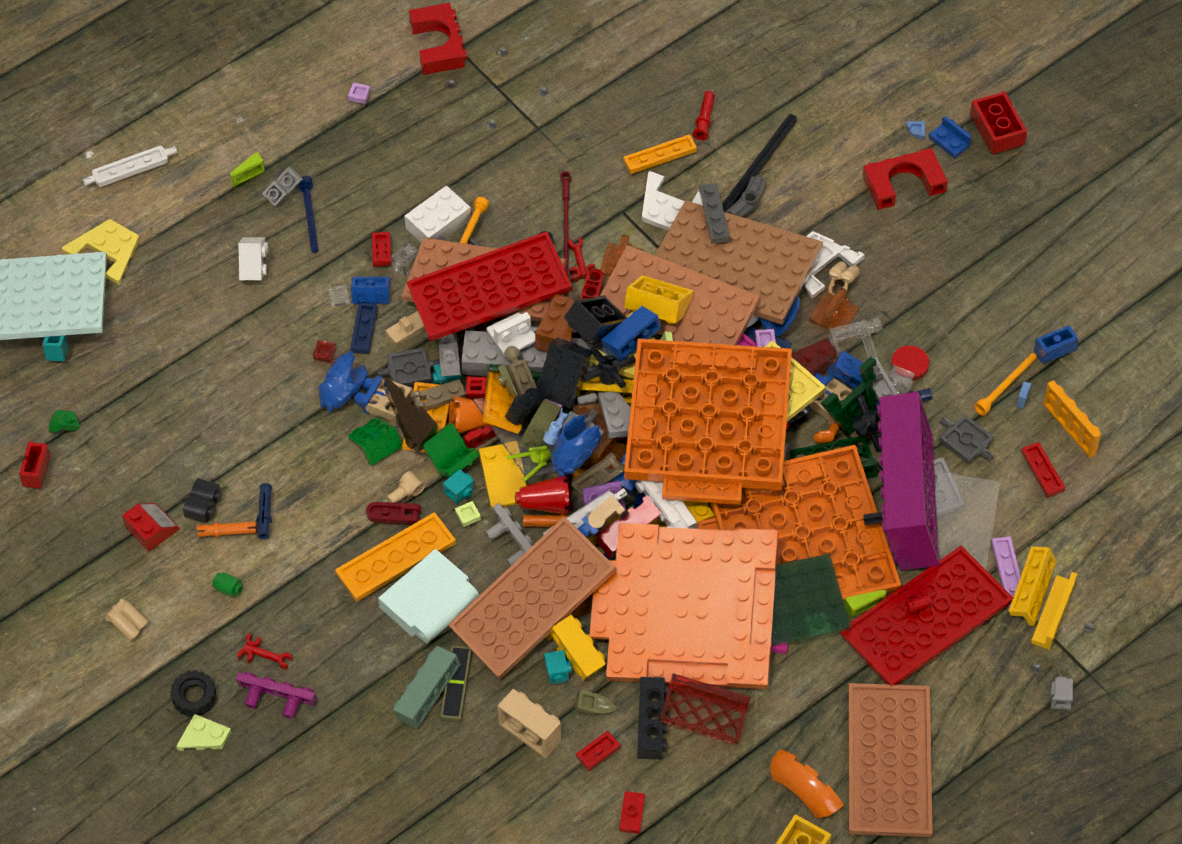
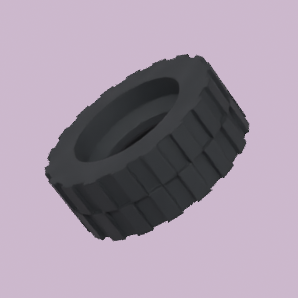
(188, 679)

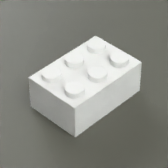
(438, 216)

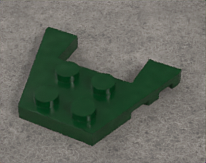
(848, 408)

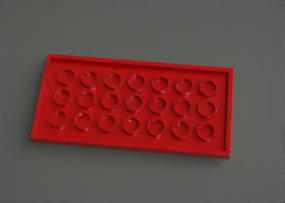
(489, 286)
(903, 642)

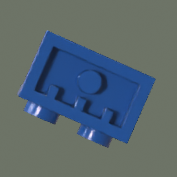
(951, 137)
(370, 290)
(847, 370)

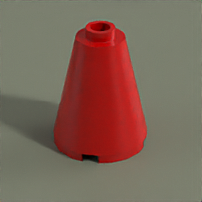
(545, 496)

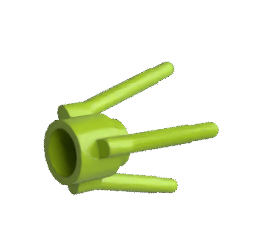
(538, 455)

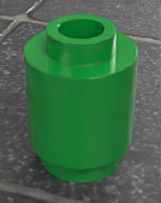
(227, 584)

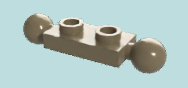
(519, 371)

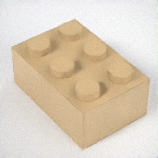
(529, 723)

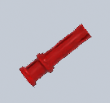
(703, 121)

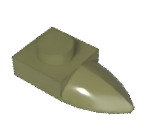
(505, 379)
(593, 703)

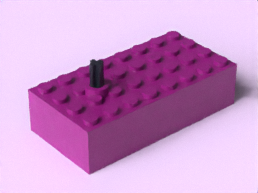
(909, 482)

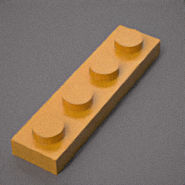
(659, 154)

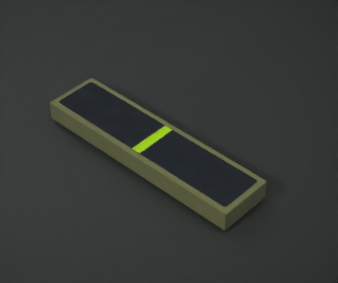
(456, 688)

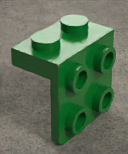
(376, 439)
(449, 451)

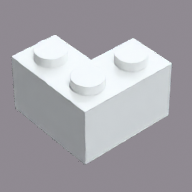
(251, 256)

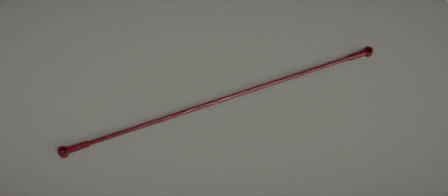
(566, 197)

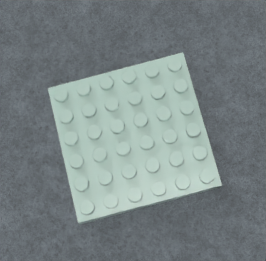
(52, 295)

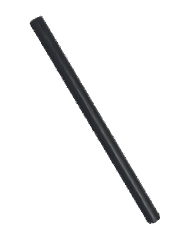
(760, 161)

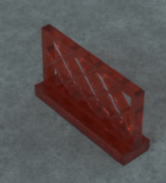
(712, 695)

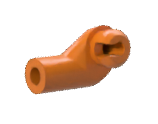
(827, 435)

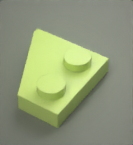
(203, 734)

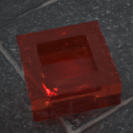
(324, 351)

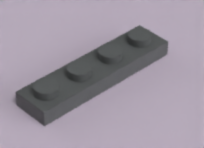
(714, 213)

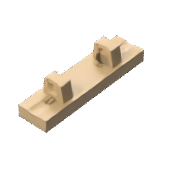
(405, 329)

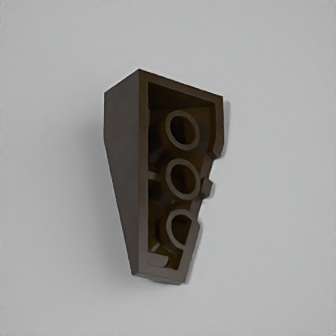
(414, 422)

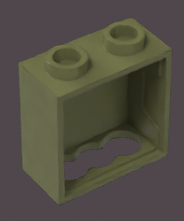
(540, 424)

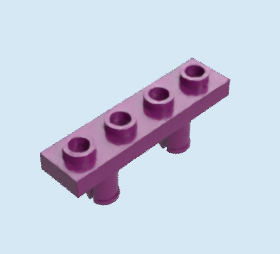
(268, 685)

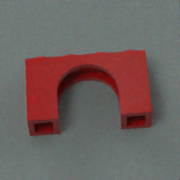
(440, 19)
(921, 164)

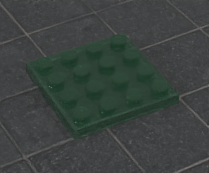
(807, 601)

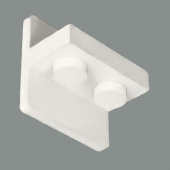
(513, 332)

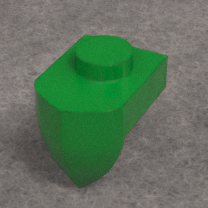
(63, 421)

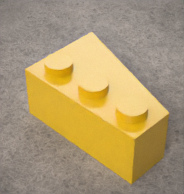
(577, 647)

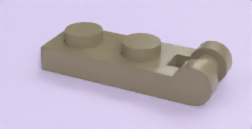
(438, 395)
(598, 474)

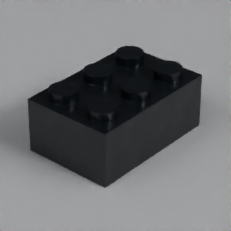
(594, 318)
(563, 371)

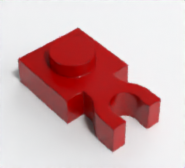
(477, 437)

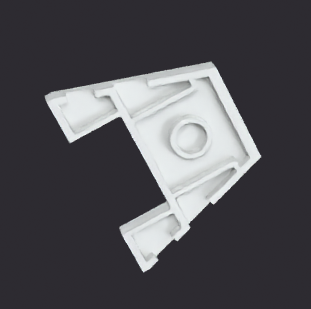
(658, 207)
(828, 253)

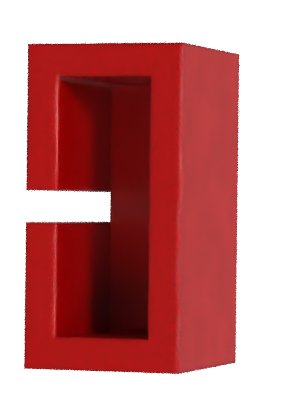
(35, 465)

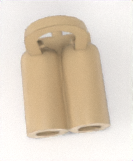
(840, 271)
(126, 619)

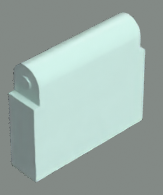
(428, 597)

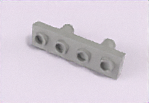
(507, 525)

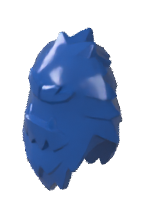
(341, 382)
(574, 445)

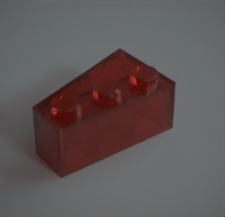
(816, 357)

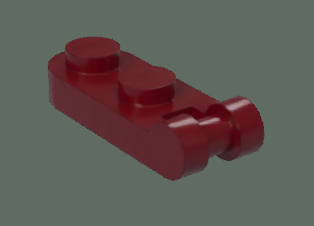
(393, 512)

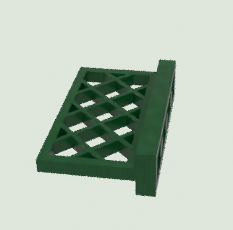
(869, 465)

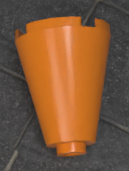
(465, 415)

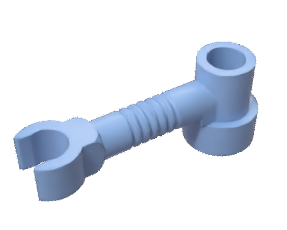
(555, 427)

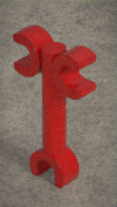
(581, 271)
(253, 648)

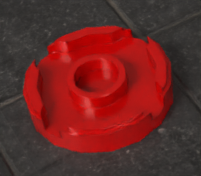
(911, 359)

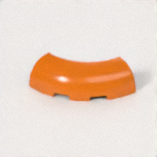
(805, 784)

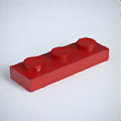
(1043, 469)

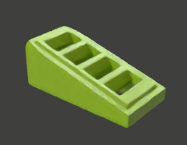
(248, 169)
(861, 603)

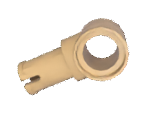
(409, 485)

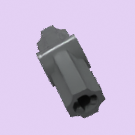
(750, 198)

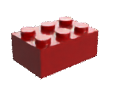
(998, 122)

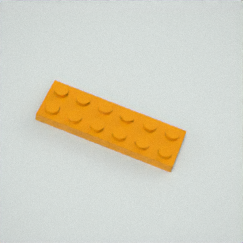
(394, 556)

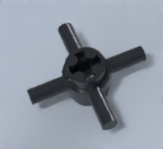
(608, 369)
(867, 422)

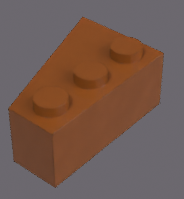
(553, 323)

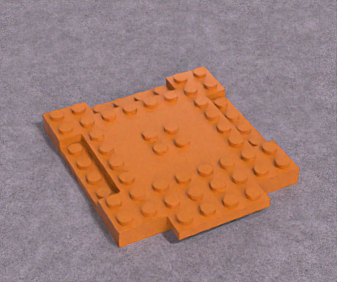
(708, 419)
(819, 515)
(689, 605)

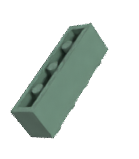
(426, 686)

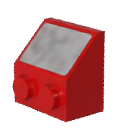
(149, 524)

